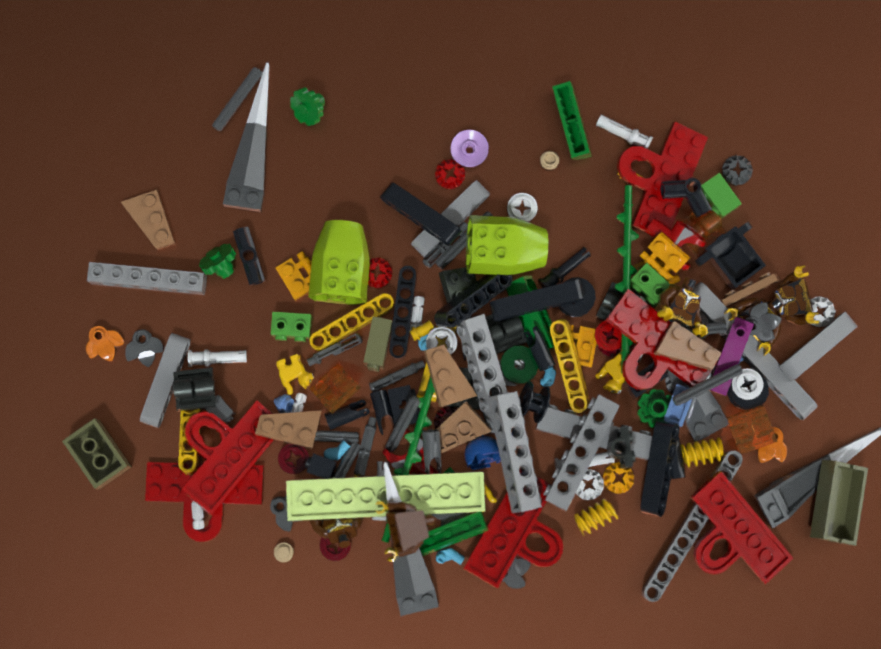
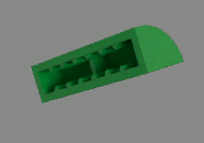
(572, 121)
(540, 318)

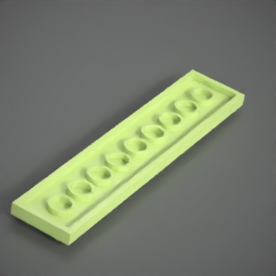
(357, 495)

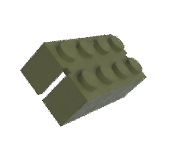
(839, 502)

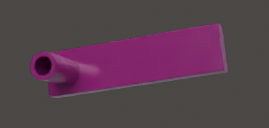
(733, 350)

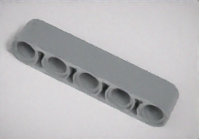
(456, 213)
(818, 346)
(162, 385)

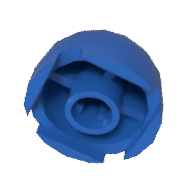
(481, 452)

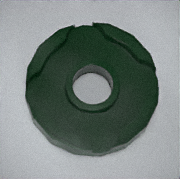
(510, 372)

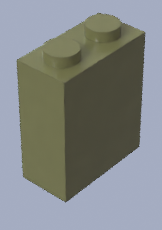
(378, 344)

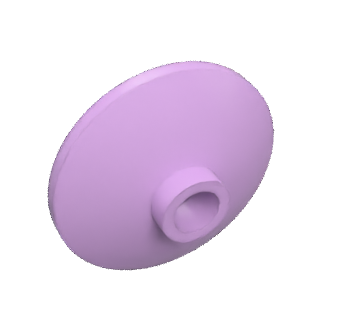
(471, 139)

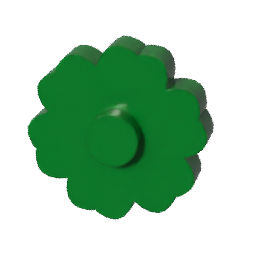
(307, 106)
(218, 261)
(653, 406)

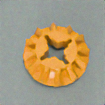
(618, 487)

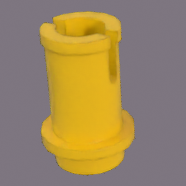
(421, 330)

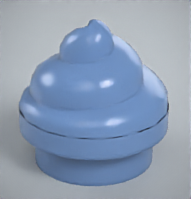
(284, 403)

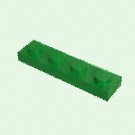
(454, 533)

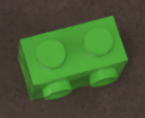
(720, 196)
(649, 284)
(291, 326)

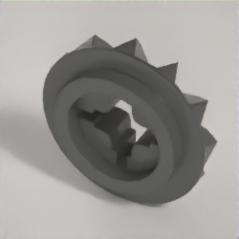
(732, 176)

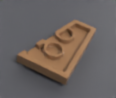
(151, 218)
(749, 288)
(685, 346)
(447, 378)
(461, 427)
(292, 428)

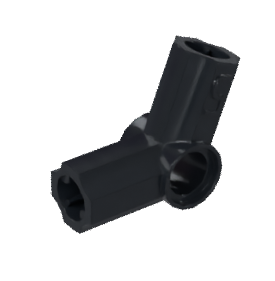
(679, 189)

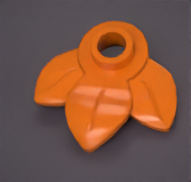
(104, 345)
(776, 450)

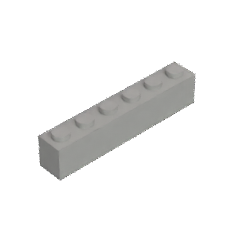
(567, 422)

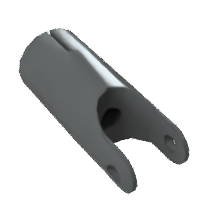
(431, 449)

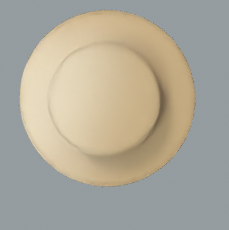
(549, 160)
(283, 552)

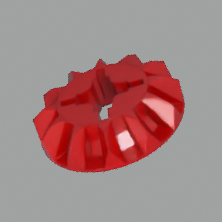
(451, 182)
(383, 279)
(600, 337)

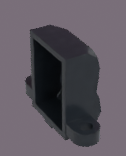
(733, 256)

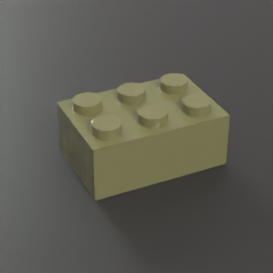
(96, 454)

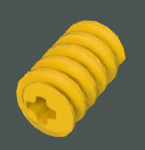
(702, 452)
(595, 516)

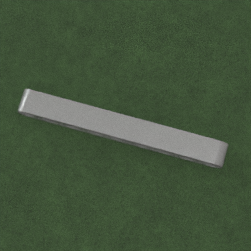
(789, 392)
(690, 536)

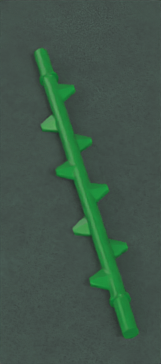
(625, 252)
(413, 439)

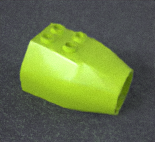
(504, 246)
(340, 264)

